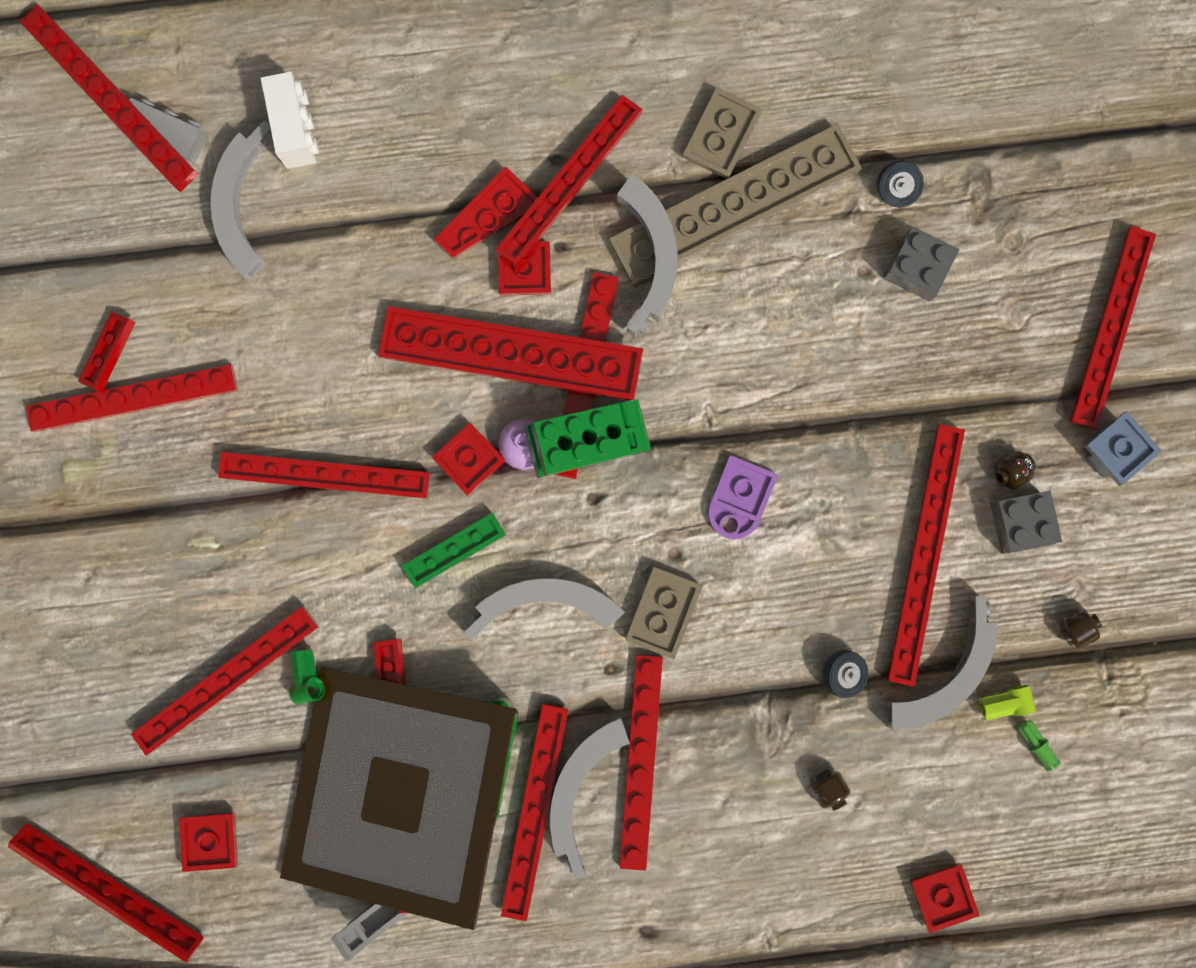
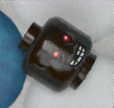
(1015, 469)
(1081, 628)
(830, 789)

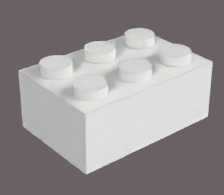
(290, 120)

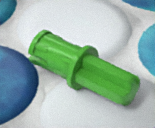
(1039, 745)

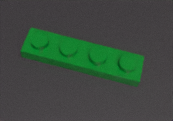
(454, 550)

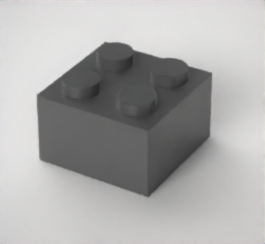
(921, 264)
(1026, 522)

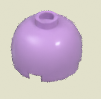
(514, 444)

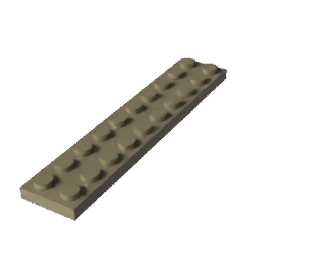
(743, 200)

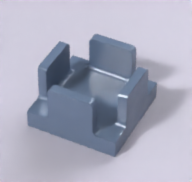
(1121, 449)

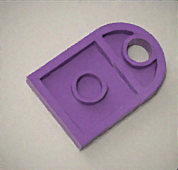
(740, 496)

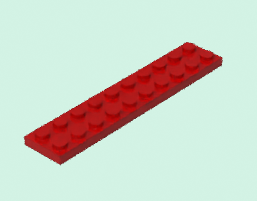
(511, 353)

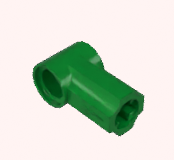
(306, 684)

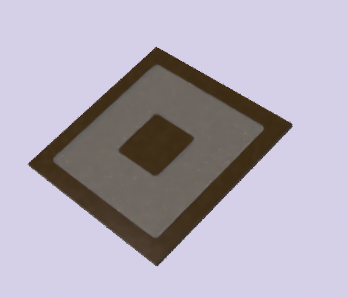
(399, 796)

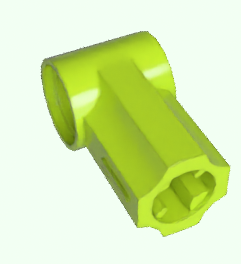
(1014, 702)

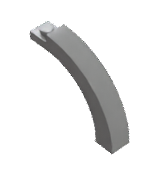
(226, 196)
(651, 214)
(551, 590)
(962, 680)
(579, 763)
(365, 929)

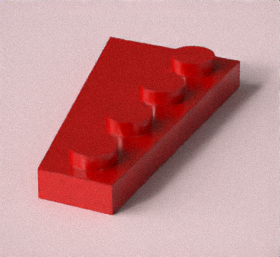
(490, 211)

